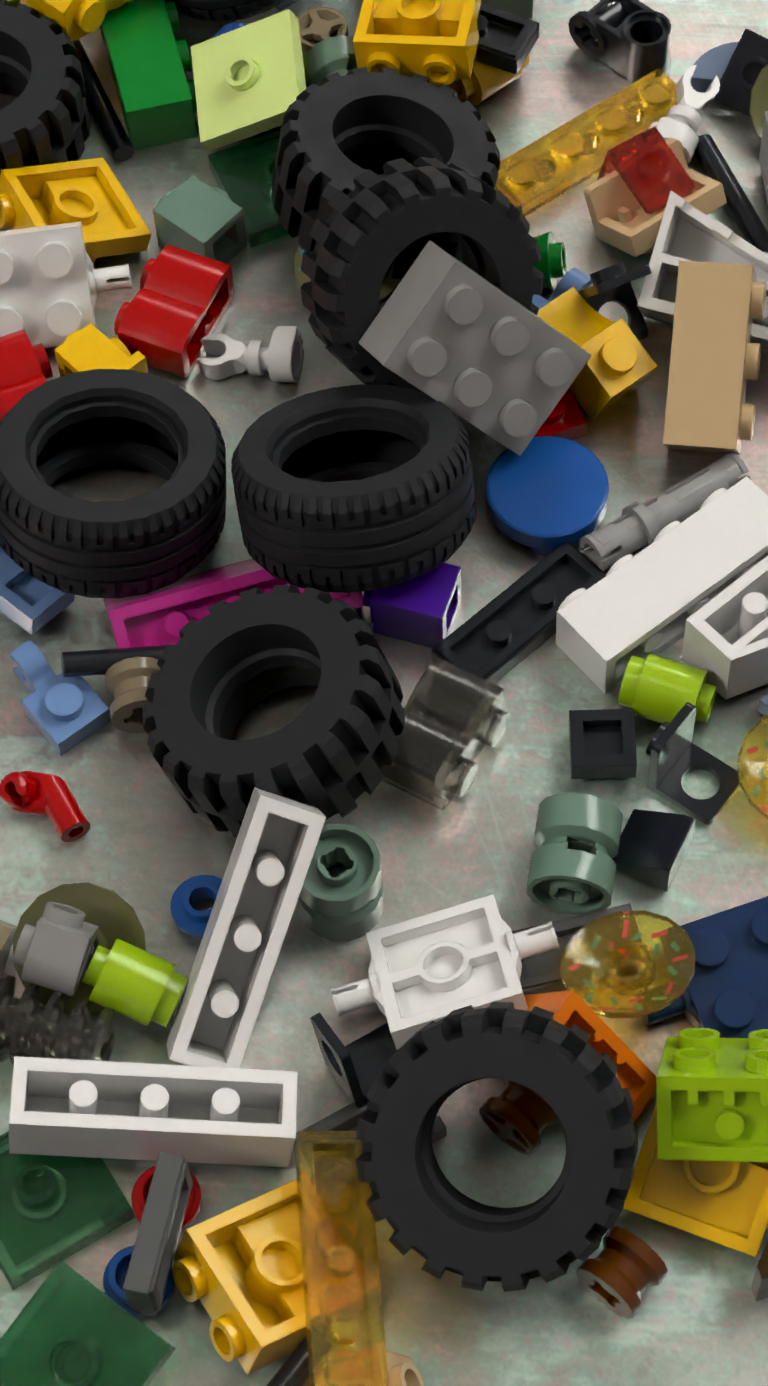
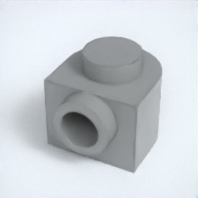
(56, 949)

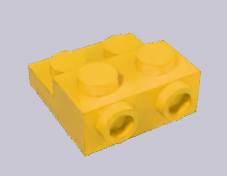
(418, 37)
(74, 193)
(704, 1198)
(248, 1277)

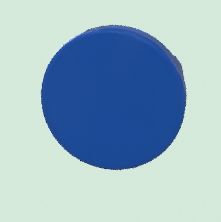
(547, 493)

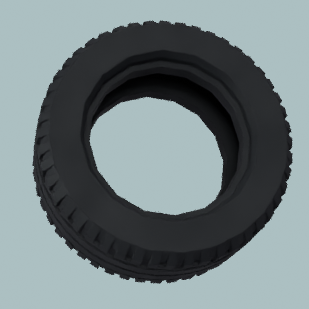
(354, 487)
(110, 545)

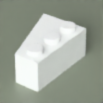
(694, 236)
(732, 634)

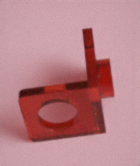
(648, 170)

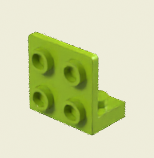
(713, 1097)

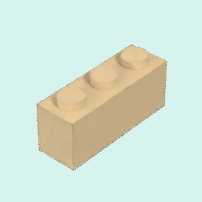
(713, 357)

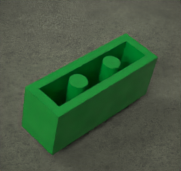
(150, 72)

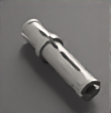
(643, 522)

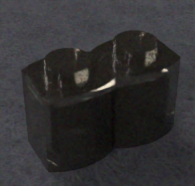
(445, 729)

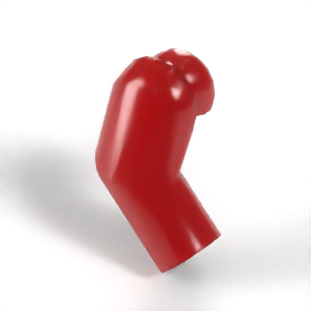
(47, 797)

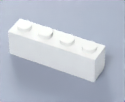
(650, 595)
(245, 931)
(152, 1108)

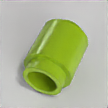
(662, 686)
(134, 983)

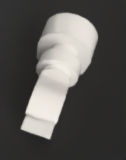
(684, 117)
(281, 358)

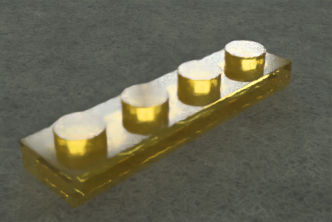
(580, 145)
(339, 1263)

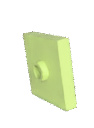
(247, 79)

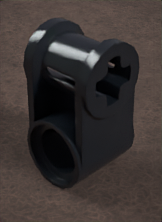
(628, 37)

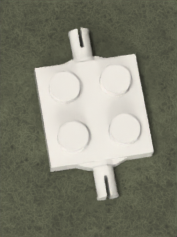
(51, 282)
(443, 964)

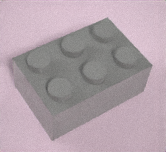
(474, 348)

